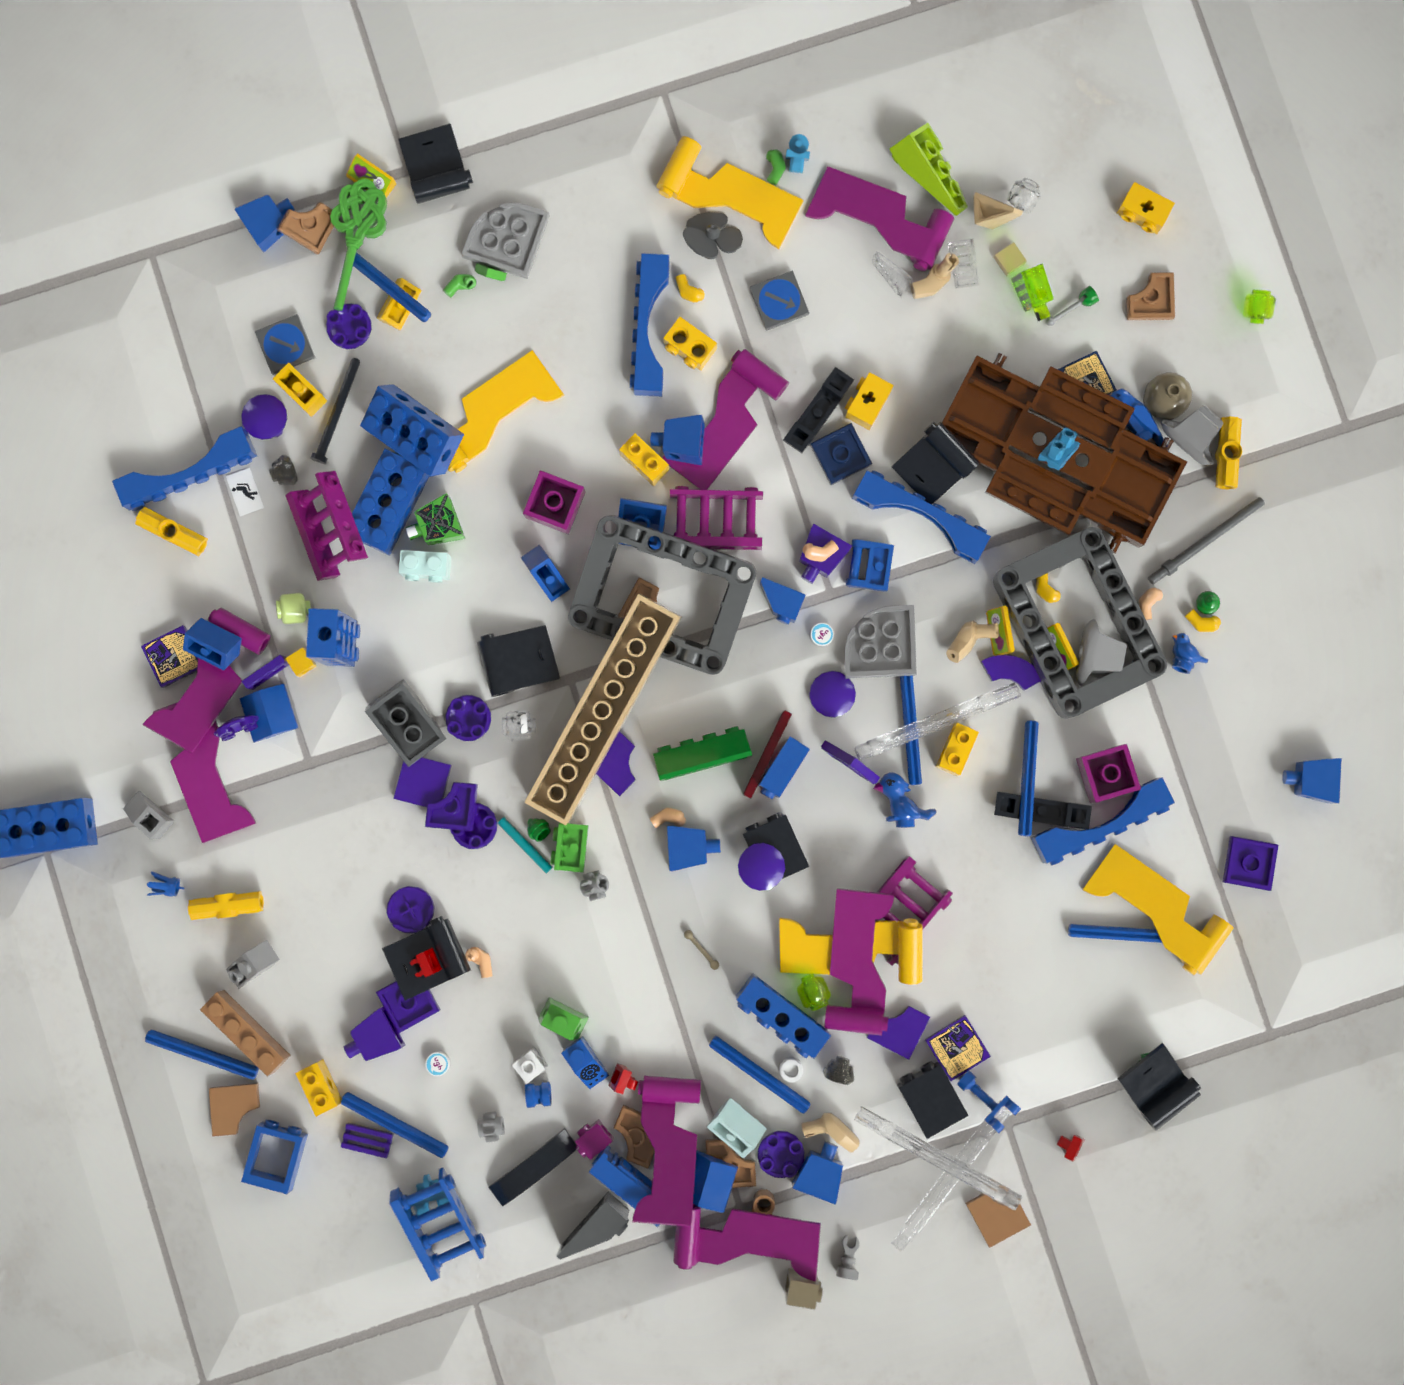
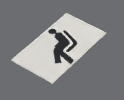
(244, 492)

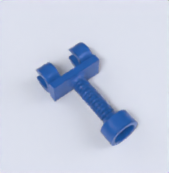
(968, 1082)

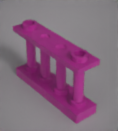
(311, 529)
(726, 540)
(891, 886)

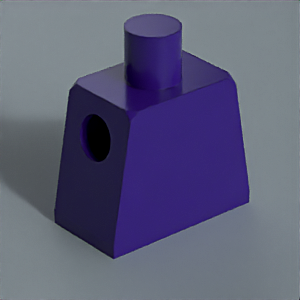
(820, 537)
(374, 1037)

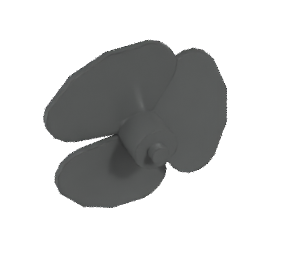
(705, 234)

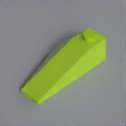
(921, 159)

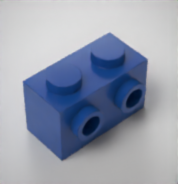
(212, 644)

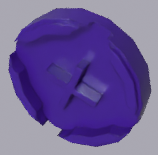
(410, 909)

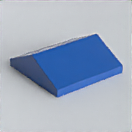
(646, 514)
(273, 709)
(712, 1182)

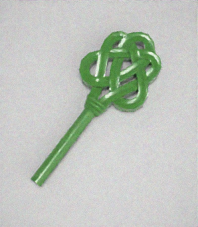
(365, 219)

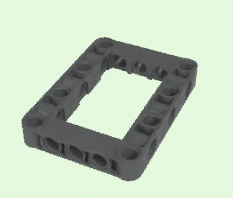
(677, 549)
(1039, 642)

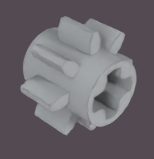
(594, 885)
(491, 1126)

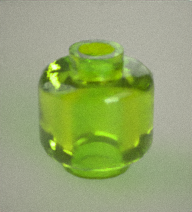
(1259, 306)
(813, 992)

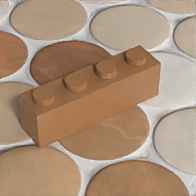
(245, 1032)

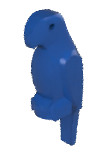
(1141, 421)

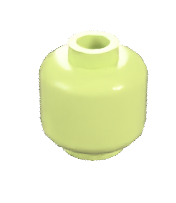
(292, 608)

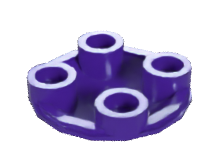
(348, 327)
(264, 417)
(832, 694)
(468, 718)
(237, 724)
(483, 830)
(761, 866)
(781, 1154)

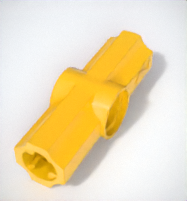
(1228, 467)
(160, 525)
(225, 905)

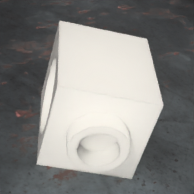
(530, 1065)

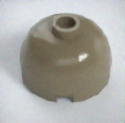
(1168, 396)

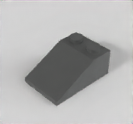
(405, 723)
(599, 1226)

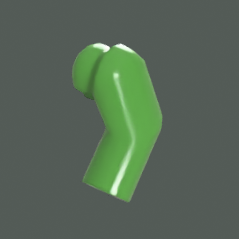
(776, 159)
(459, 282)

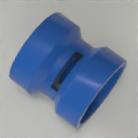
(538, 1094)

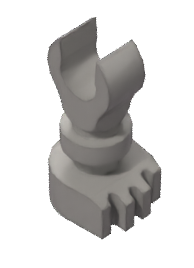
(846, 1271)

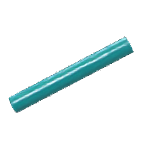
(525, 845)

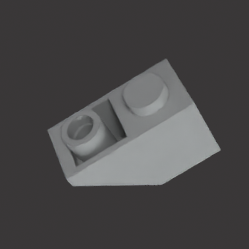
(147, 816)
(252, 964)

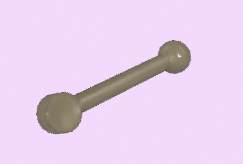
(714, 964)

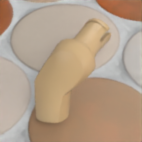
(936, 278)
(967, 638)
(835, 1128)

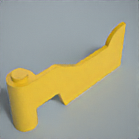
(729, 188)
(499, 398)
(1163, 904)
(812, 952)

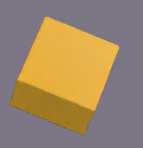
(300, 663)

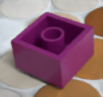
(554, 502)
(1108, 773)

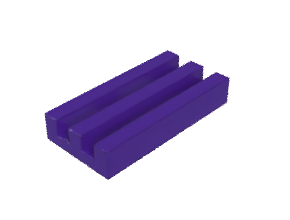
(265, 672)
(363, 1149)

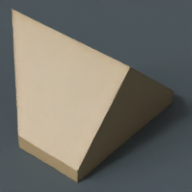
(991, 212)

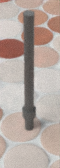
(1170, 566)

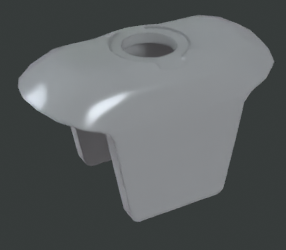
(1195, 433)
(1098, 653)

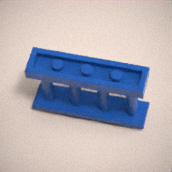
(423, 1242)

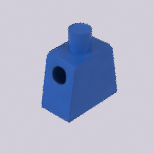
(263, 218)
(682, 439)
(1316, 779)
(689, 847)
(820, 1174)

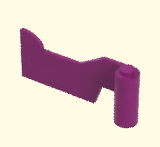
(885, 212)
(732, 419)
(209, 691)
(205, 790)
(854, 964)
(674, 1151)
(749, 1234)

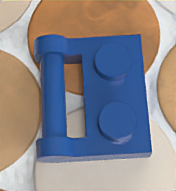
(877, 566)

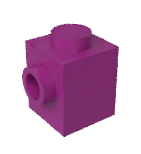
(593, 1139)

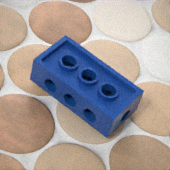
(411, 430)
(377, 490)
(332, 638)
(56, 836)
(805, 1045)

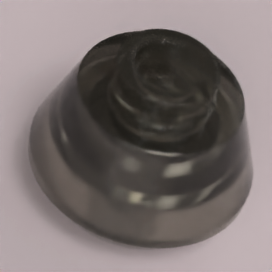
(283, 471)
(839, 1071)

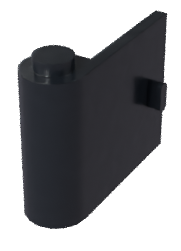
(434, 164)
(935, 463)
(515, 662)
(446, 947)
(1159, 1087)

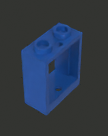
(783, 768)
(268, 1180)

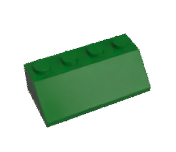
(702, 755)

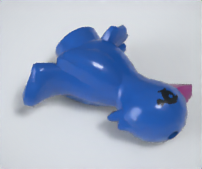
(902, 808)

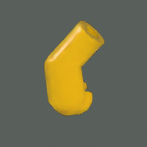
(688, 292)
(1045, 591)
(1203, 624)

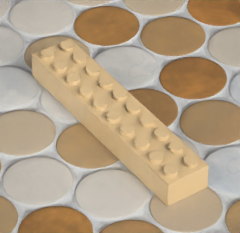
(603, 709)

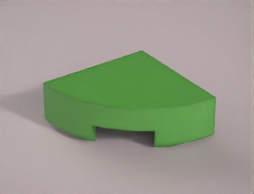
(490, 272)

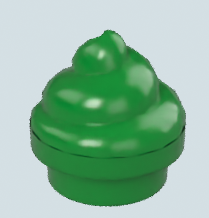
(1208, 602)
(538, 829)

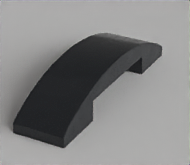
(818, 410)
(1045, 811)
(533, 1168)

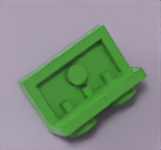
(570, 847)

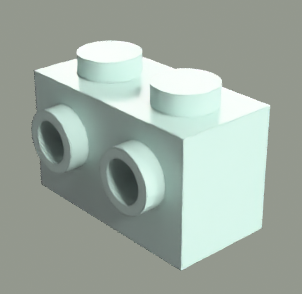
(427, 565)
(736, 1128)

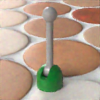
(1086, 297)

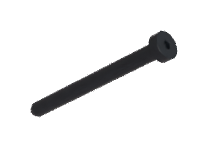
(319, 456)

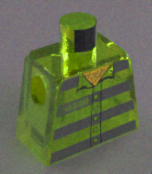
(1032, 283)

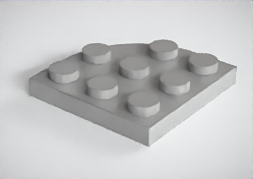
(507, 238)
(882, 644)

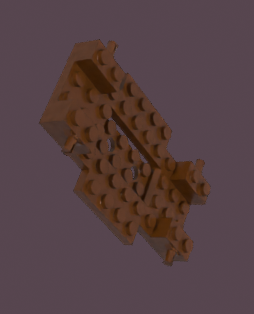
(1126, 484)

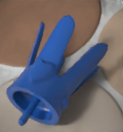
(168, 886)

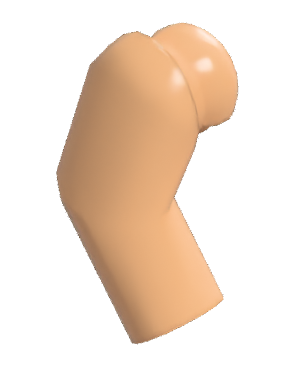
(819, 553)
(1147, 600)
(670, 815)
(482, 959)

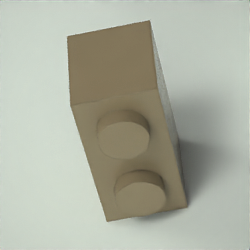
(801, 1291)

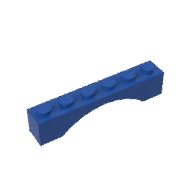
(653, 280)
(229, 450)
(964, 539)
(1057, 842)

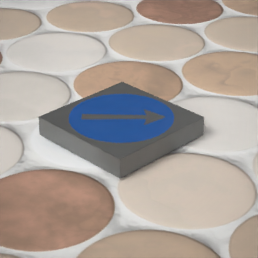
(779, 300)
(284, 344)

